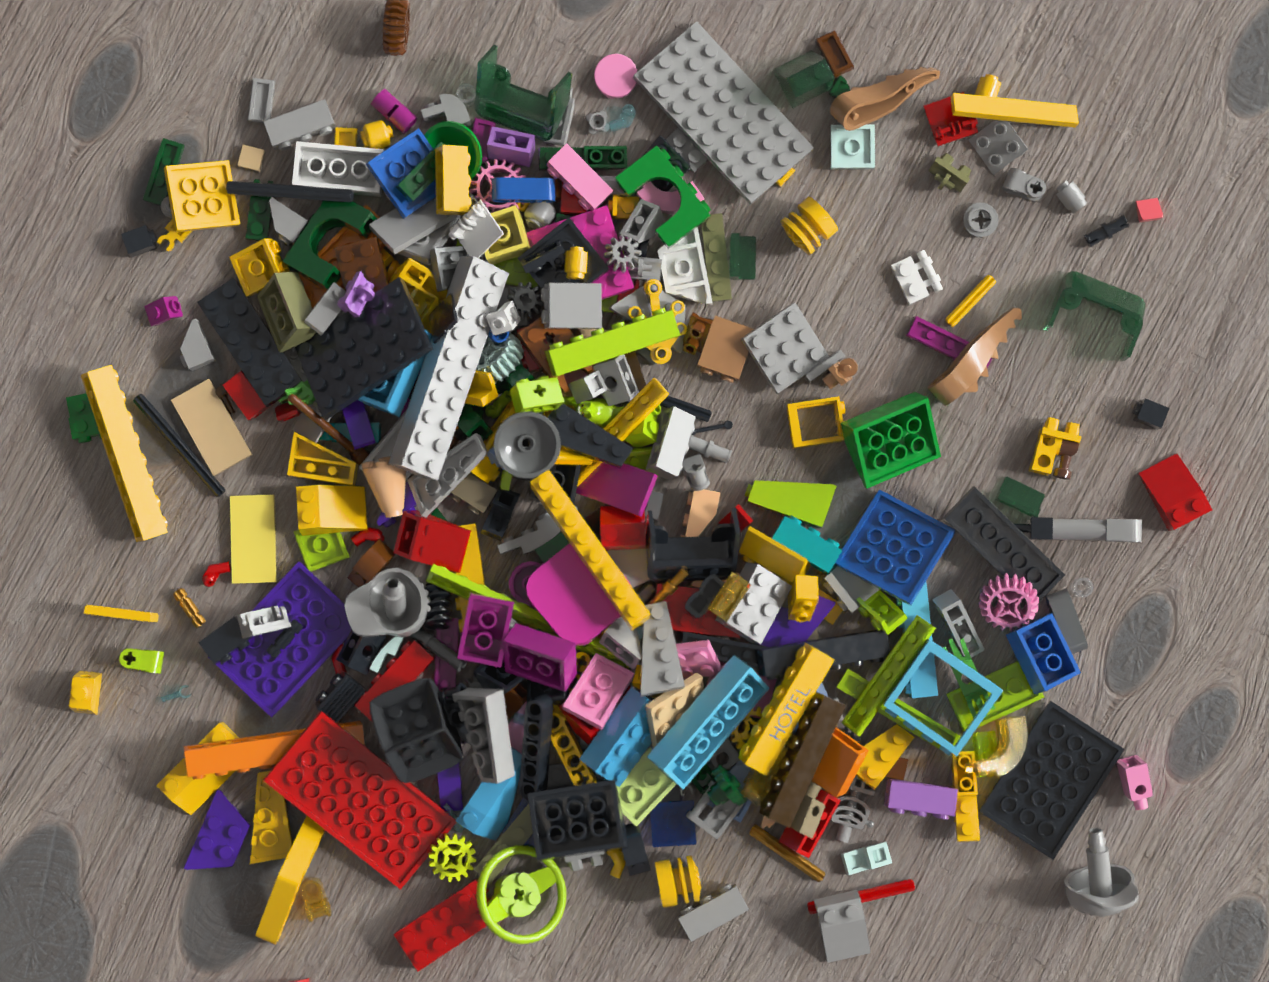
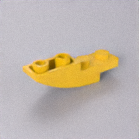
(966, 805)

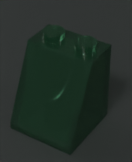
(804, 78)

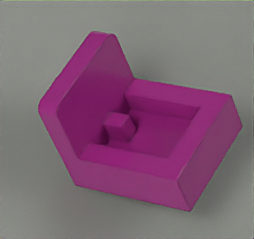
(163, 310)

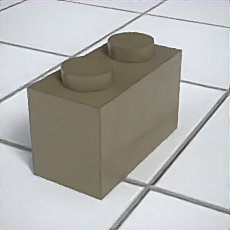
(475, 493)

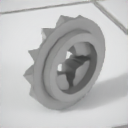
(987, 213)

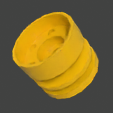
(812, 222)
(677, 881)

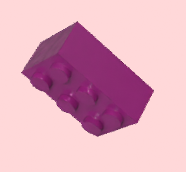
(540, 657)

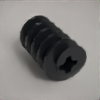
(437, 617)

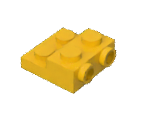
(257, 265)

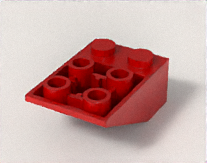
(431, 541)

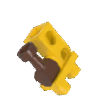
(1052, 443)

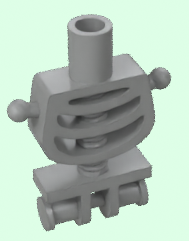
(846, 825)

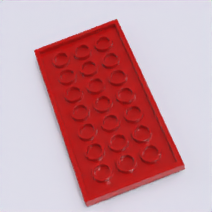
(359, 800)

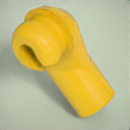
(619, 862)

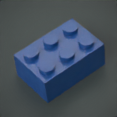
(1043, 654)

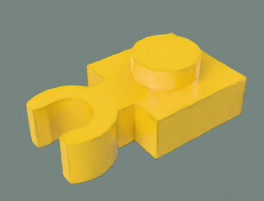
(172, 236)

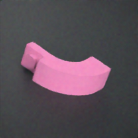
(668, 201)

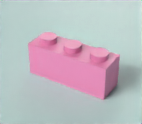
(578, 178)

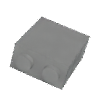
(572, 306)

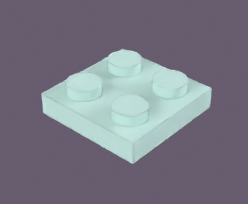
(852, 148)

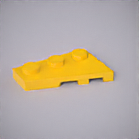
(883, 754)

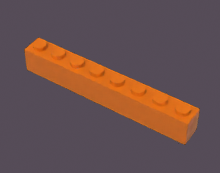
(247, 752)

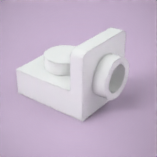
(504, 319)

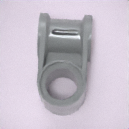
(1021, 184)
(695, 472)

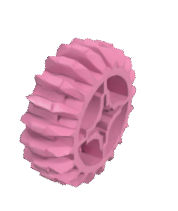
(486, 174)
(1005, 612)

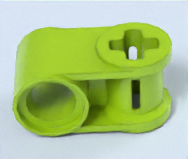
(145, 660)

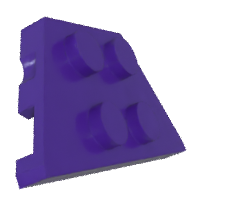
(219, 836)

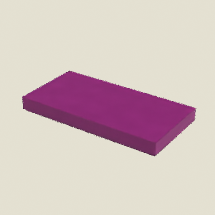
(621, 488)

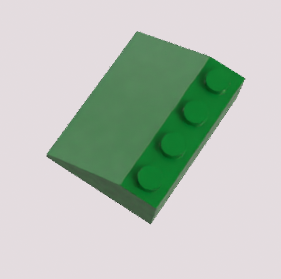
(892, 439)

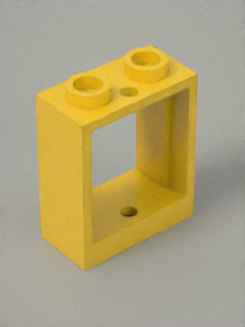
(839, 409)

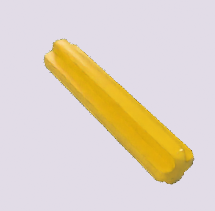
(970, 300)

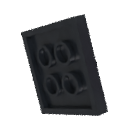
(569, 237)

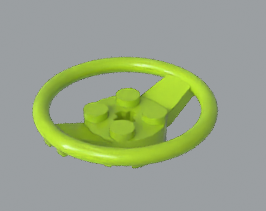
(528, 888)

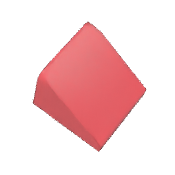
(1149, 210)

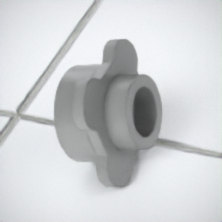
(592, 118)

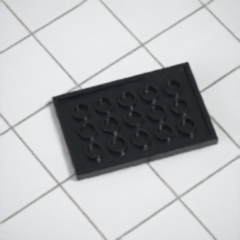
(363, 350)
(1052, 781)

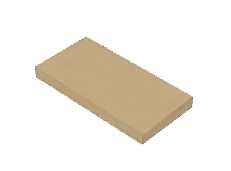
(211, 427)

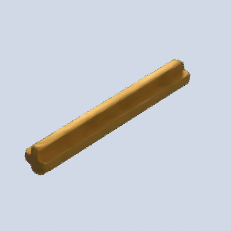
(787, 853)

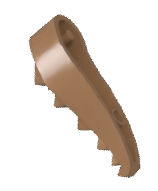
(873, 102)
(973, 360)

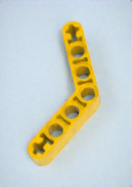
(564, 730)
(289, 881)

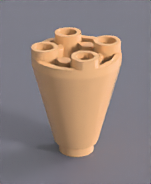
(387, 485)

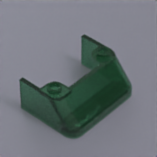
(516, 106)
(1078, 286)

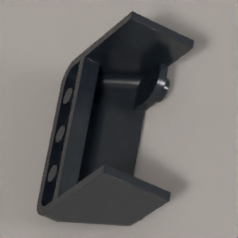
(695, 555)

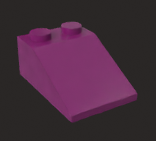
(485, 630)

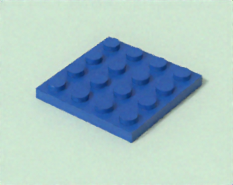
(895, 547)

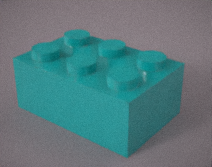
(807, 543)

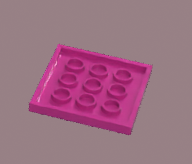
(598, 231)

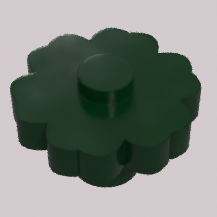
(726, 788)

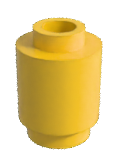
(988, 86)
(576, 263)

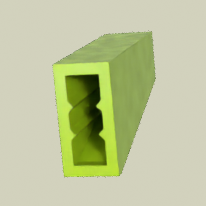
(802, 500)

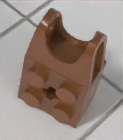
(532, 340)

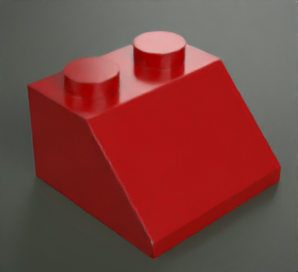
(621, 529)

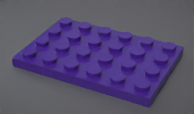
(325, 627)

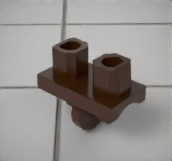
(696, 334)

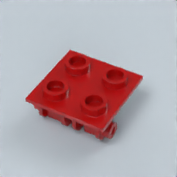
(945, 125)

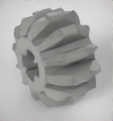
(630, 256)

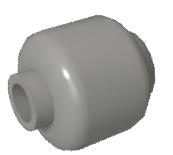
(539, 214)

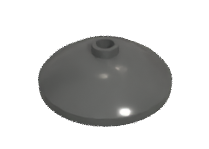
(531, 459)

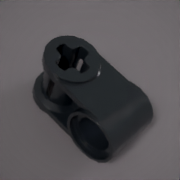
(451, 707)

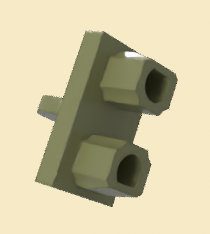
(948, 175)

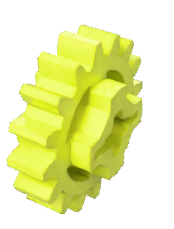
(446, 863)

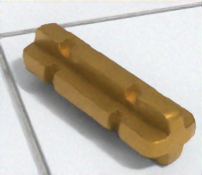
(189, 607)

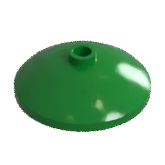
(458, 135)

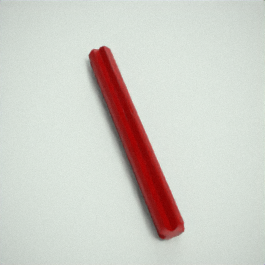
(877, 892)

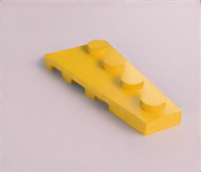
(271, 824)

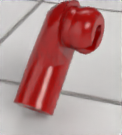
(371, 534)
(213, 572)
(338, 667)

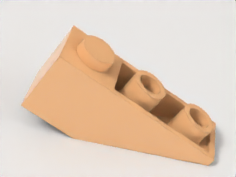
(702, 511)

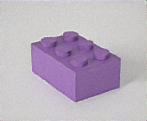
(920, 798)

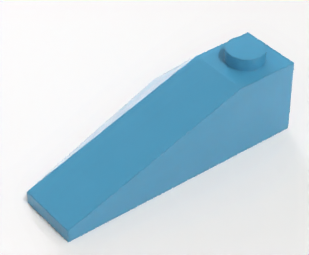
(491, 804)

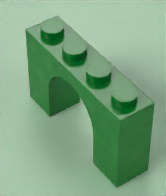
(656, 166)

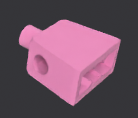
(1135, 780)

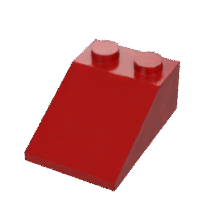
(1174, 492)

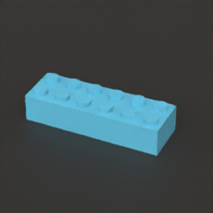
(708, 722)

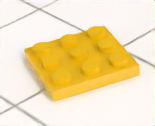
(200, 196)

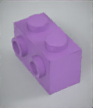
(511, 146)

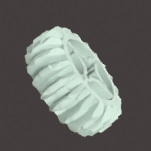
(500, 357)

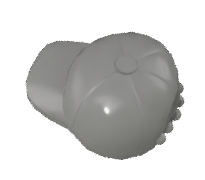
(388, 605)
(1101, 886)

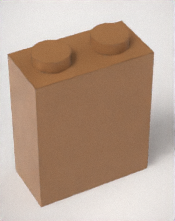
(724, 350)

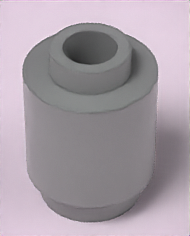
(1071, 196)

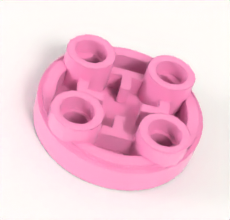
(615, 76)

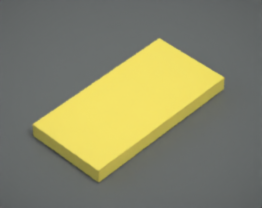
(253, 539)

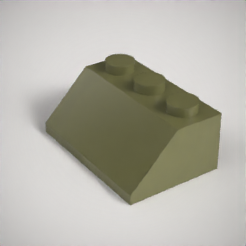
(285, 310)

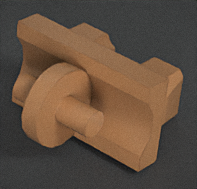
(841, 372)

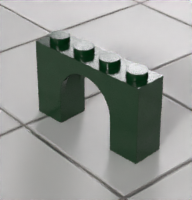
(304, 254)
(472, 416)

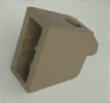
(809, 812)

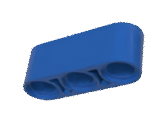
(523, 190)

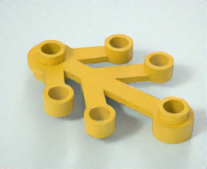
(654, 302)

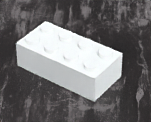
(335, 167)

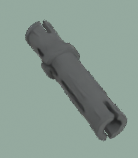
(431, 643)

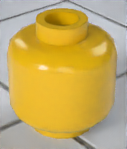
(376, 135)

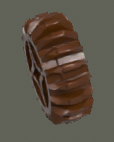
(396, 27)

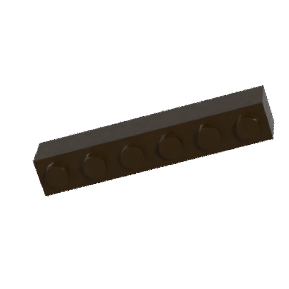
(801, 759)

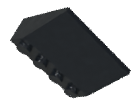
(577, 820)

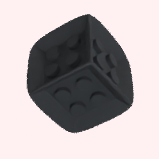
(415, 731)

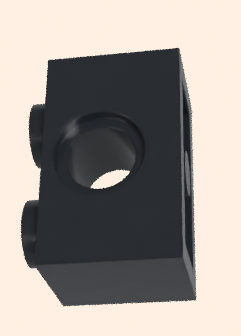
(360, 651)

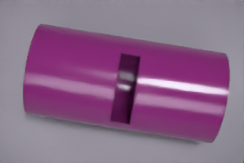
(394, 111)

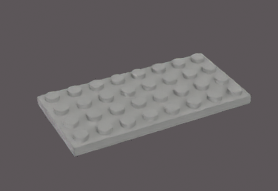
(723, 112)

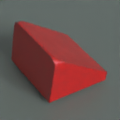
(286, 412)

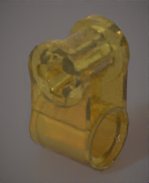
(316, 900)

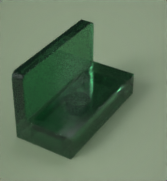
(742, 257)
(1020, 497)

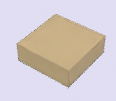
(251, 158)

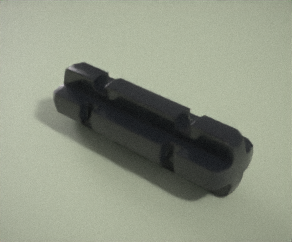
(284, 638)

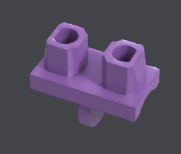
(357, 294)

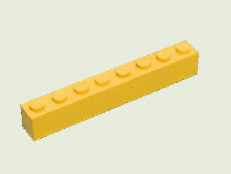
(124, 453)
(590, 550)

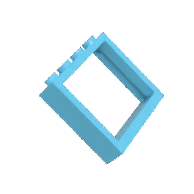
(913, 723)

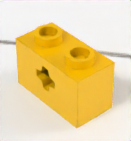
(803, 598)

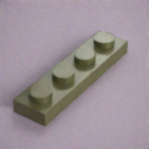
(716, 258)
(515, 835)

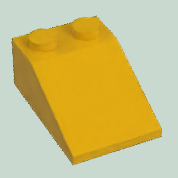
(331, 509)

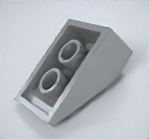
(842, 926)

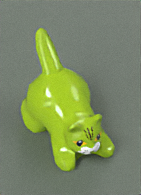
(597, 411)

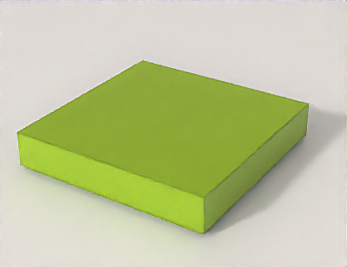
(321, 549)

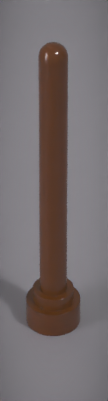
(357, 455)

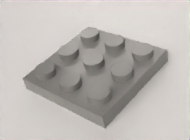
(785, 348)

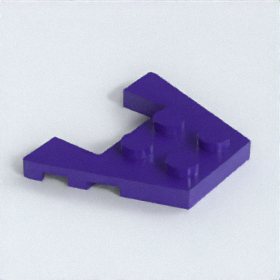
(790, 631)

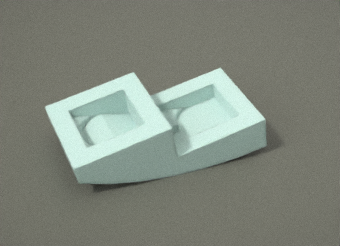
(392, 648)
(866, 858)

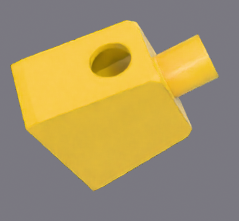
(85, 692)

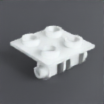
(476, 230)

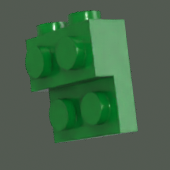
(81, 419)

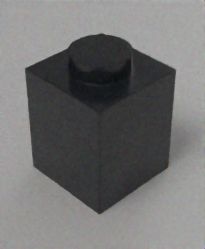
(139, 240)
(1150, 413)

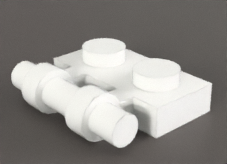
(910, 279)

